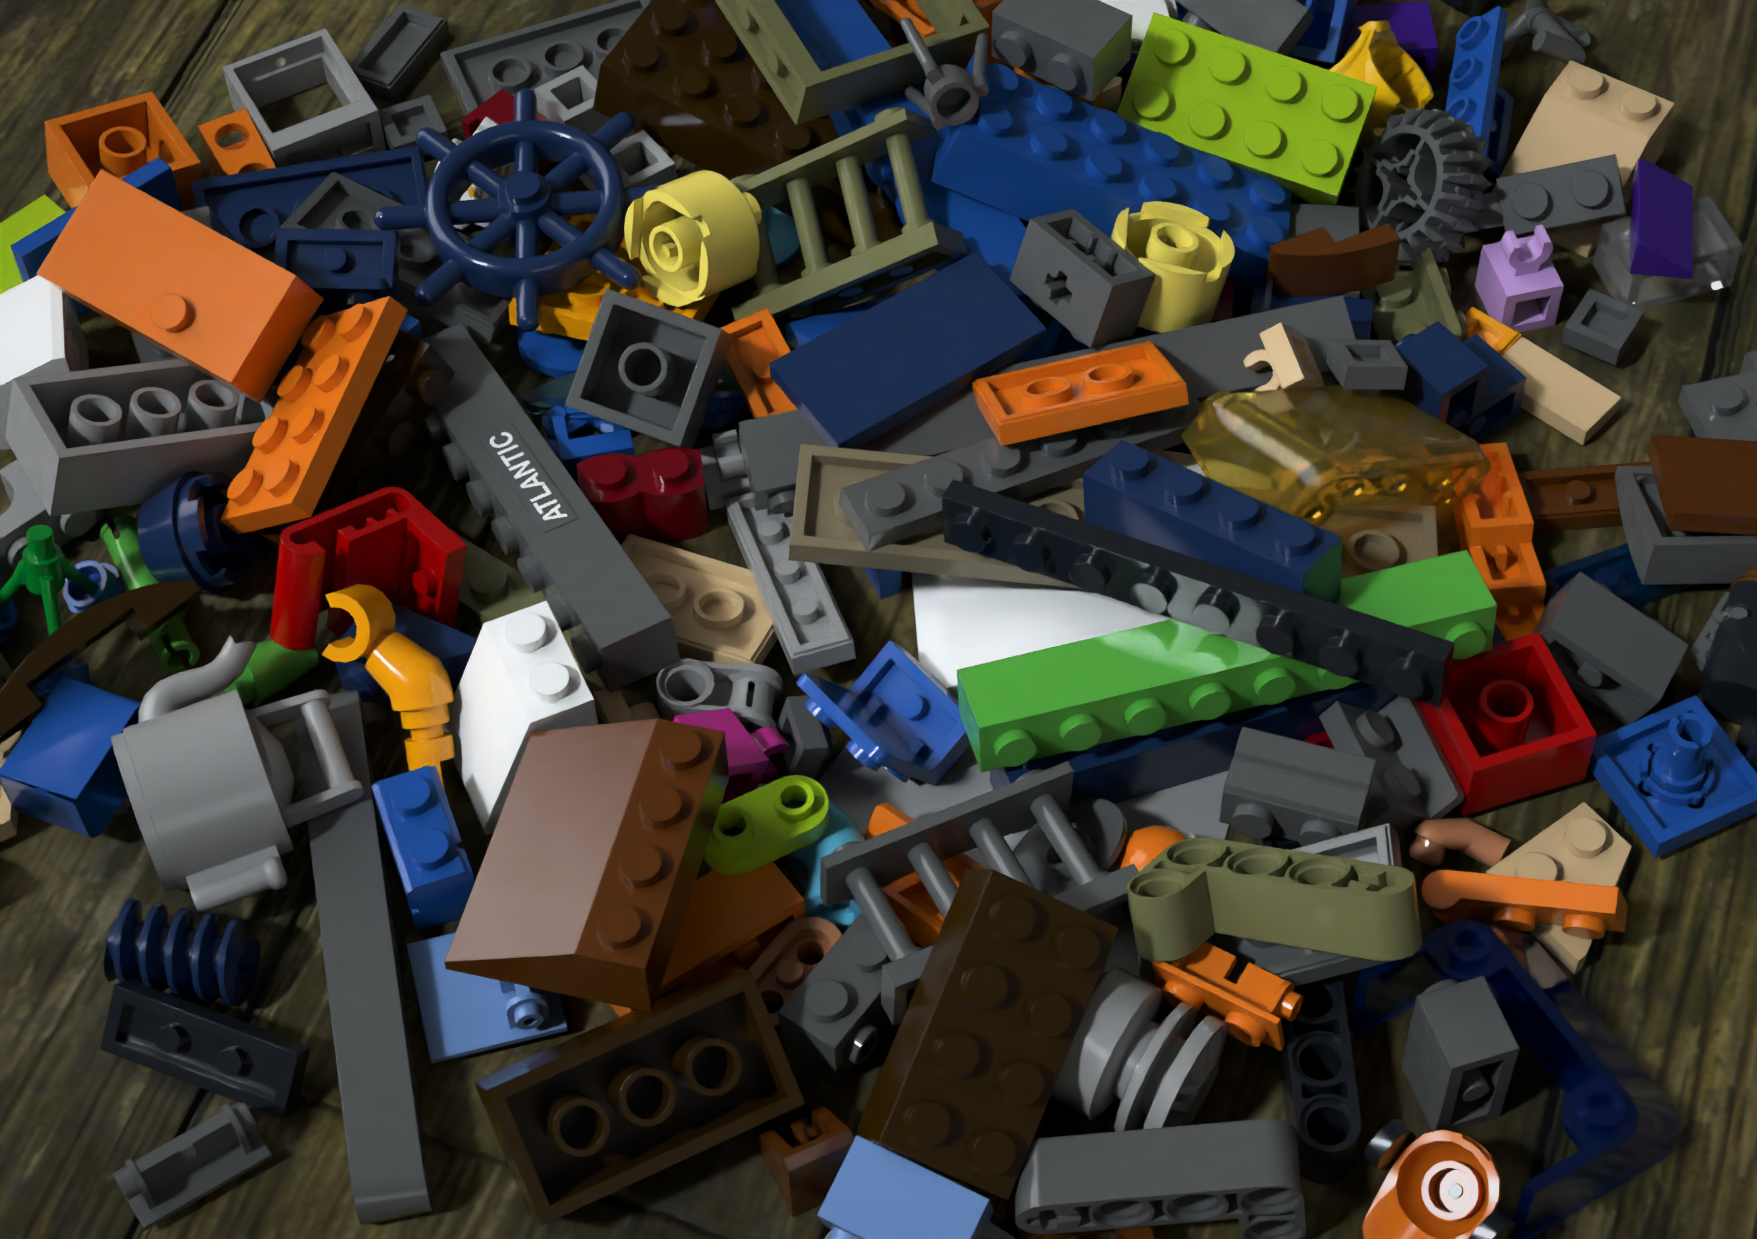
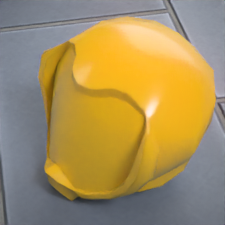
(1383, 63)

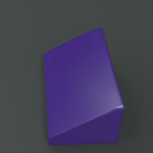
(1660, 223)

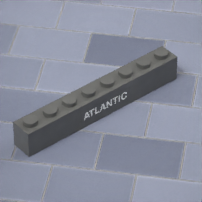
(546, 520)

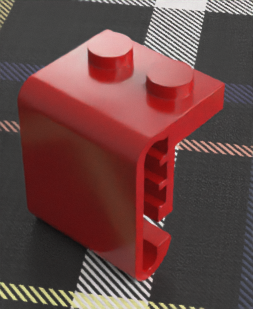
(371, 541)

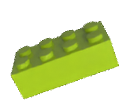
(1249, 107)

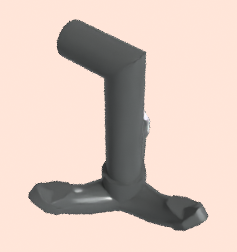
(1552, 33)

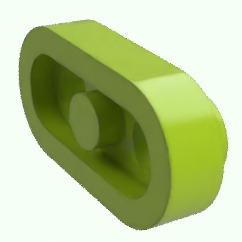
(768, 825)

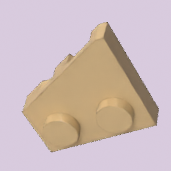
(1570, 850)

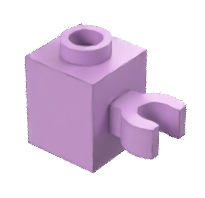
(1520, 281)

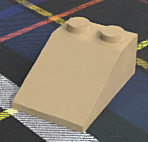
(1587, 119)

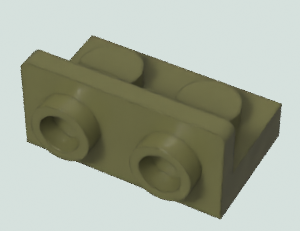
(1414, 302)

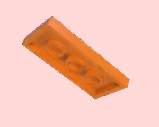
(312, 416)

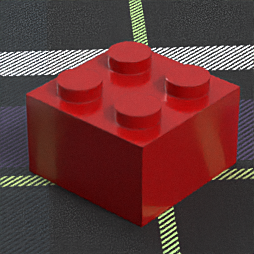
(1511, 725)

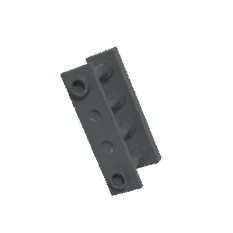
(979, 822)

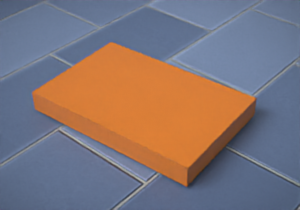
(1079, 392)

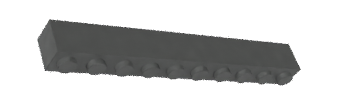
(1204, 356)

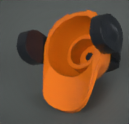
(1435, 1187)

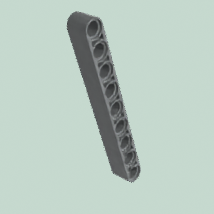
(365, 984)

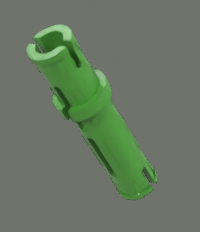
(135, 574)

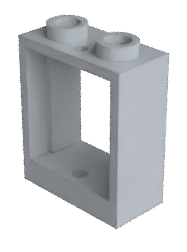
(306, 64)

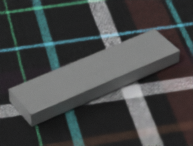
(791, 591)

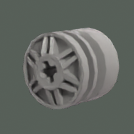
(1128, 1056)

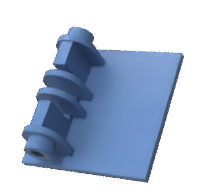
(474, 1012)

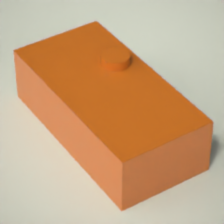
(180, 285)

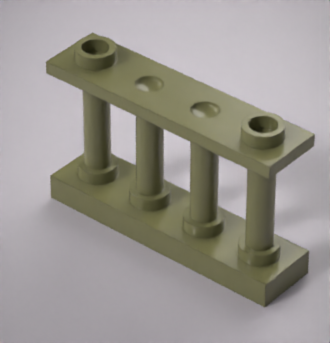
(872, 263)

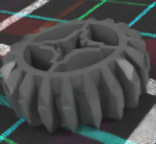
(1423, 182)

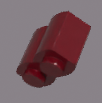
(648, 495)

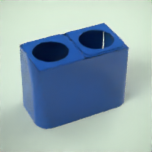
(71, 759)

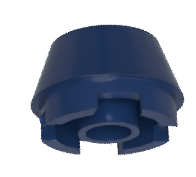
(186, 539)

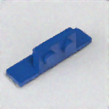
(1474, 86)

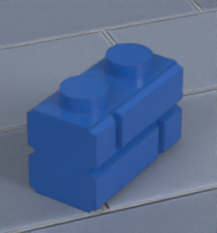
(425, 846)

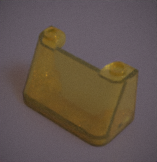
(1333, 451)

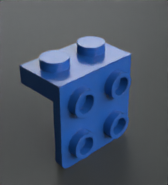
(893, 716)

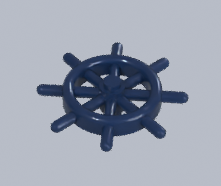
(523, 209)

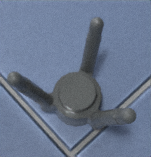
(949, 90)

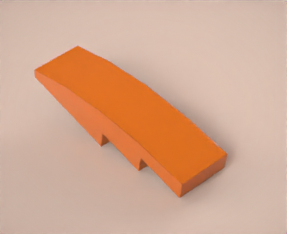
(1498, 535)

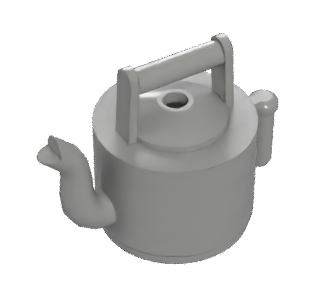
(218, 784)

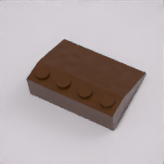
(594, 860)

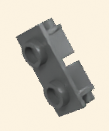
(192, 1165)

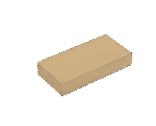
(1561, 393)

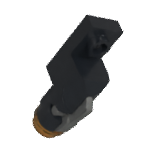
(1728, 661)

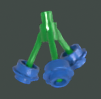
(46, 573)

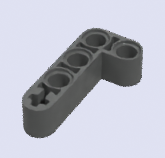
(1165, 1179)

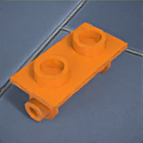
(1249, 1007)

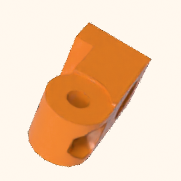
(237, 158)

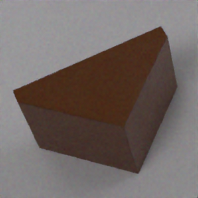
(804, 1153)

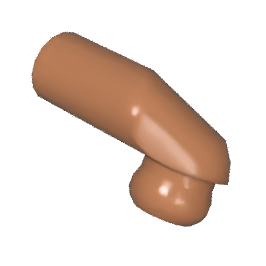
(1457, 834)

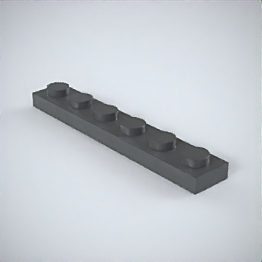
(911, 497)

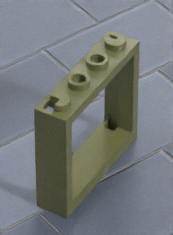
(815, 93)

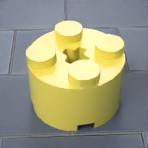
(694, 237)
(1185, 258)

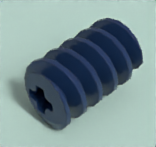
(180, 956)

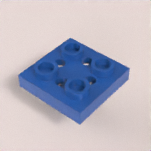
(1684, 744)

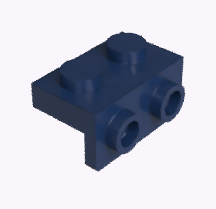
(342, 263)

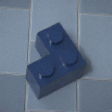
(1460, 381)

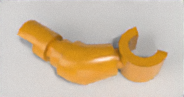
(403, 669)

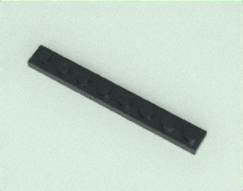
(1199, 593)

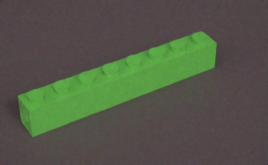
(1182, 674)

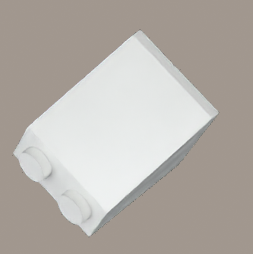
(37, 338)
(512, 685)

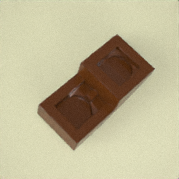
(1321, 267)

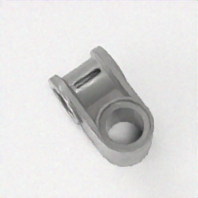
(719, 687)

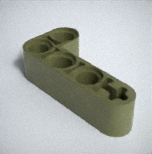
(1274, 898)

